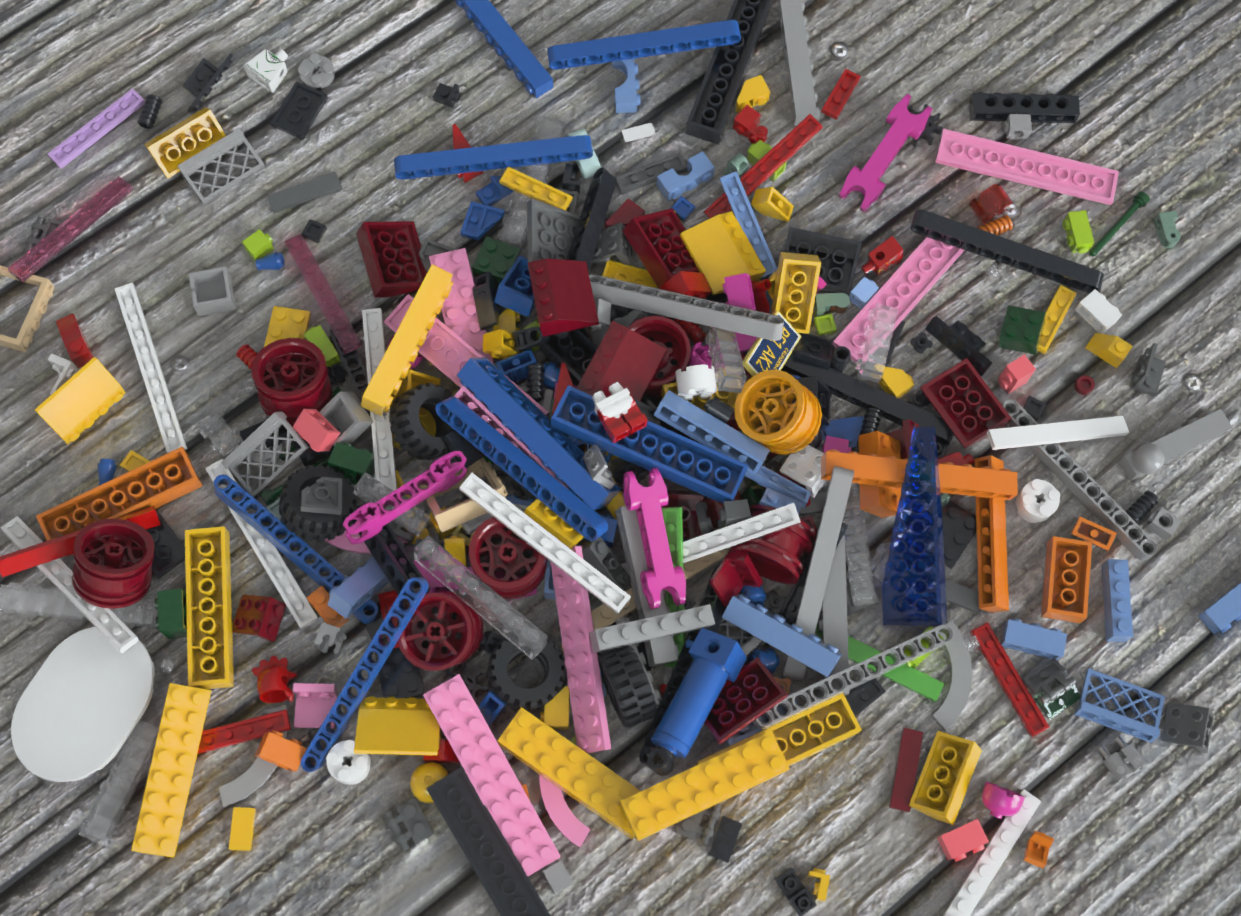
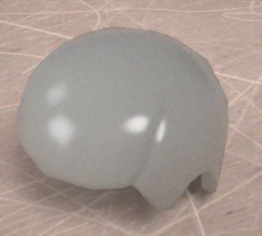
(1148, 458)

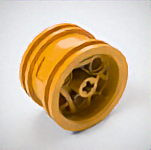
(768, 401)

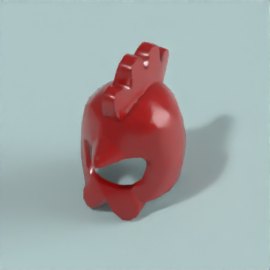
(273, 680)

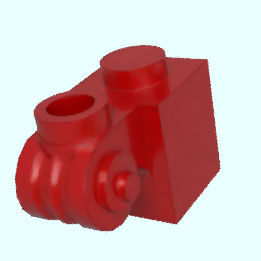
(746, 124)

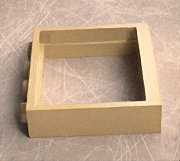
(34, 315)
(468, 509)

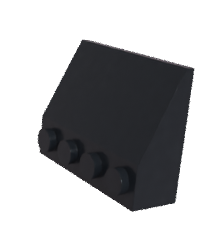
(836, 254)

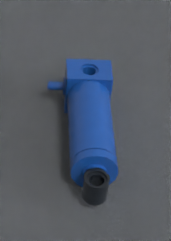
(714, 663)

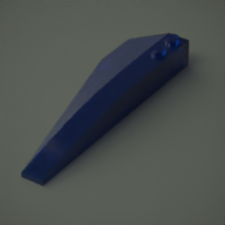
(916, 561)

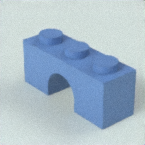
(674, 185)

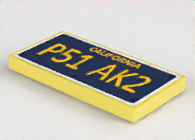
(771, 354)

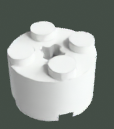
(696, 382)
(1038, 491)
(337, 765)

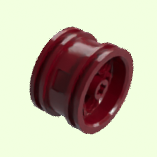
(291, 378)
(112, 563)
(510, 585)

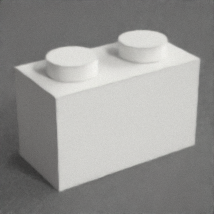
(1098, 311)

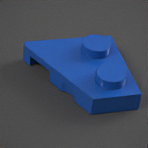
(480, 220)
(844, 428)

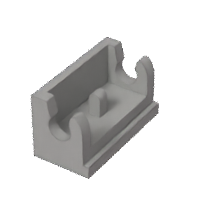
(328, 636)

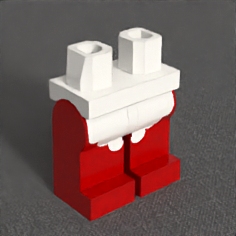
(618, 412)

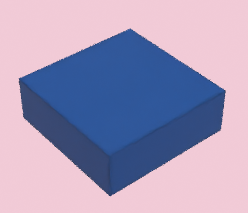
(683, 208)

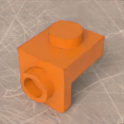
(1037, 849)

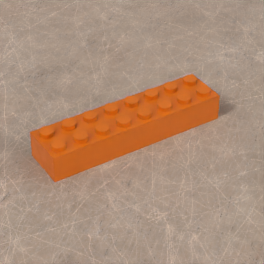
(136, 490)

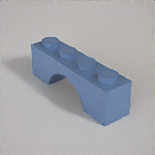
(626, 95)

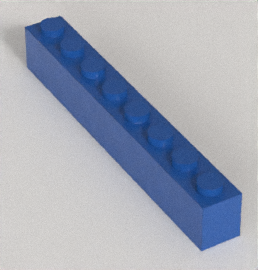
(508, 45)

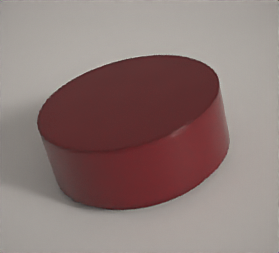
(1084, 385)

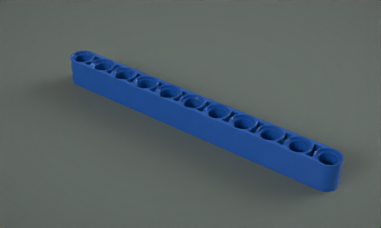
(643, 44)
(493, 157)
(522, 468)
(285, 544)
(356, 680)

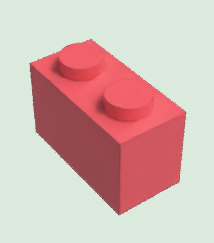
(1016, 374)
(316, 430)
(963, 840)

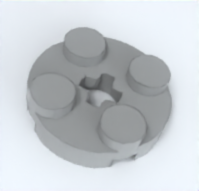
(316, 62)

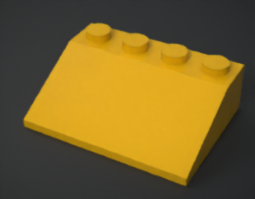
(722, 250)
(80, 401)
(396, 727)

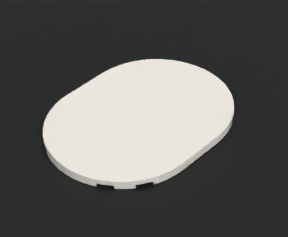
(81, 706)

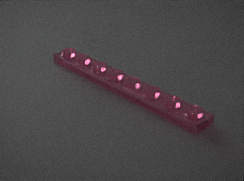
(70, 229)
(323, 294)

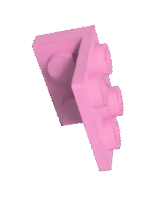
(313, 704)

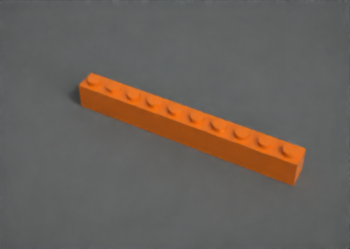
(954, 479)

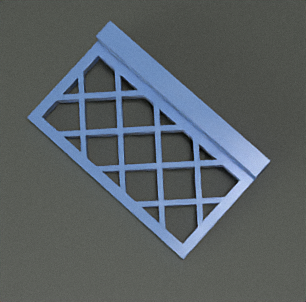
(1120, 721)

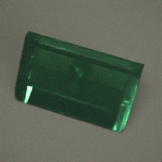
(1062, 702)

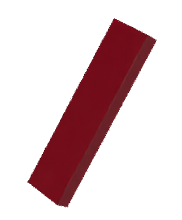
(906, 770)

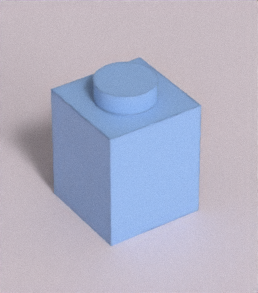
(863, 292)

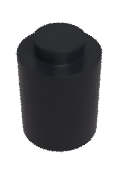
(718, 409)

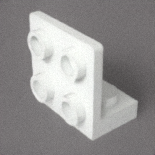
(65, 370)
(805, 468)

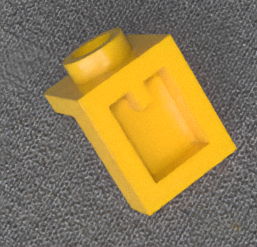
(821, 887)

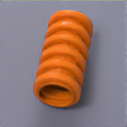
(998, 225)

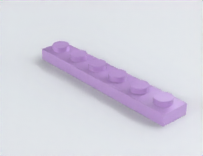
(96, 128)

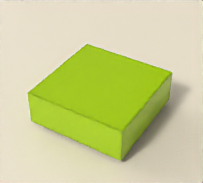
(825, 324)

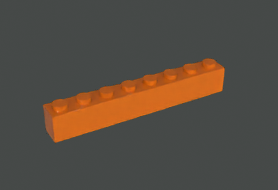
(991, 547)

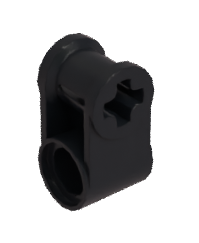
(527, 338)

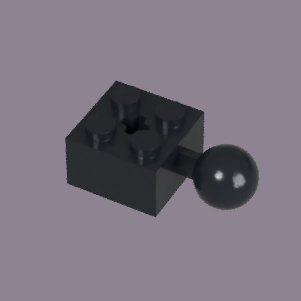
(822, 393)

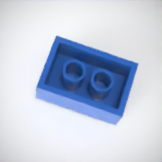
(516, 289)

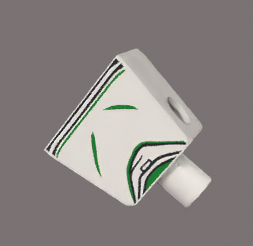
(267, 69)

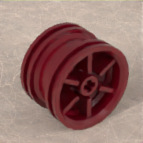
(664, 331)
(778, 552)
(432, 658)

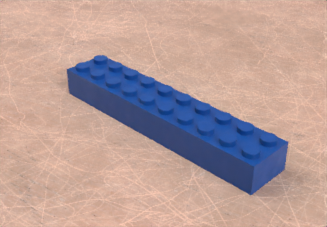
(535, 430)
(652, 448)

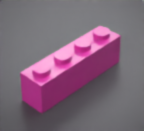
(741, 295)

